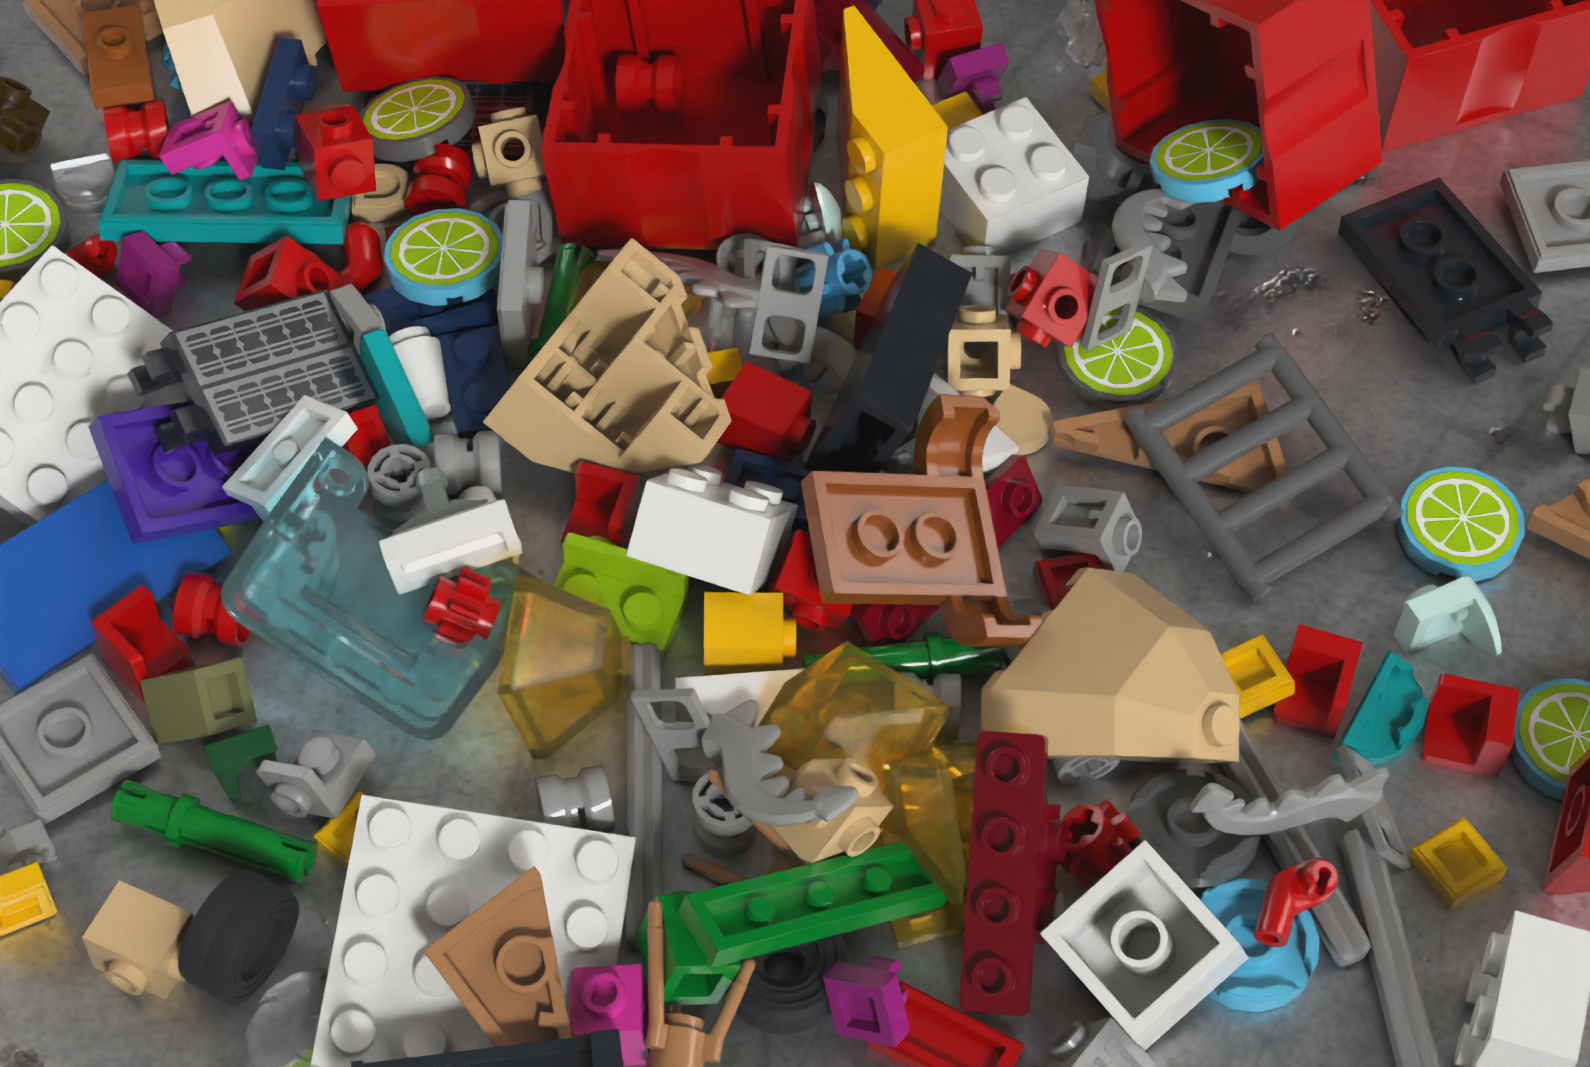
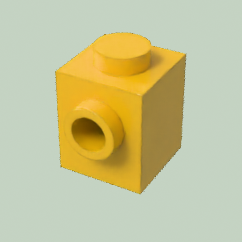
(746, 633)

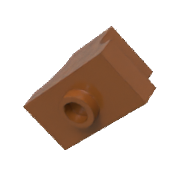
(118, 58)

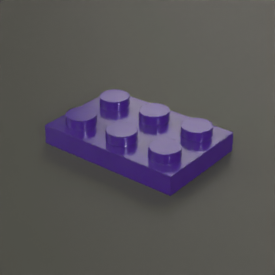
(170, 491)

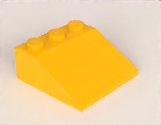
(886, 148)

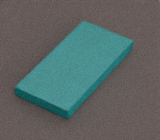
(219, 206)

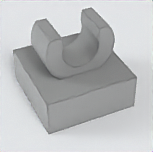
(1571, 411)

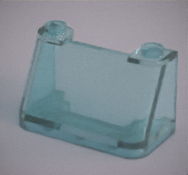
(328, 601)

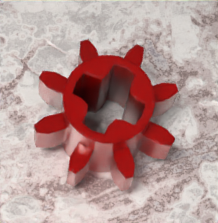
(461, 608)
(1096, 841)

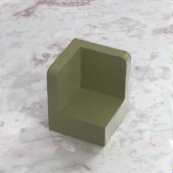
(198, 701)

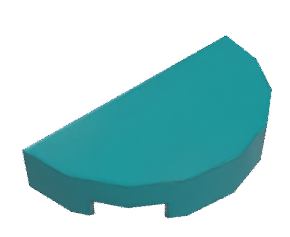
(397, 400)
(1388, 714)

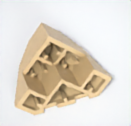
(228, 46)
(618, 379)
(1118, 679)

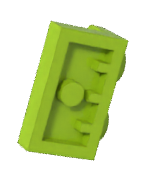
(640, 595)

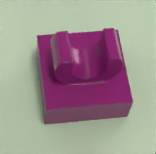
(977, 74)
(151, 272)
(868, 1001)

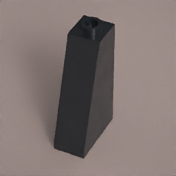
(892, 366)

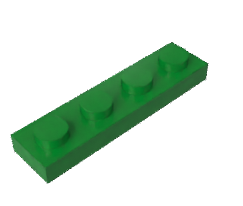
(808, 903)

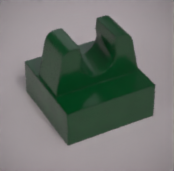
(238, 752)

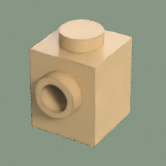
(138, 941)

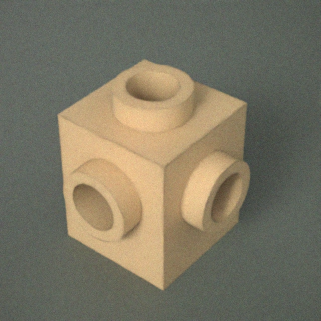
(518, 176)
(990, 369)
(852, 829)

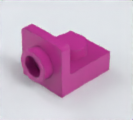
(207, 137)
(612, 1000)

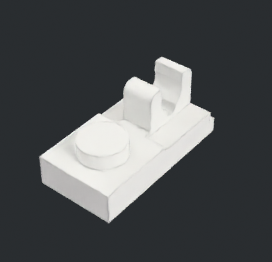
(285, 452)

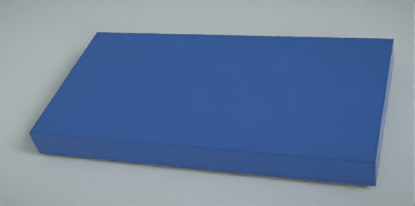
(74, 570)

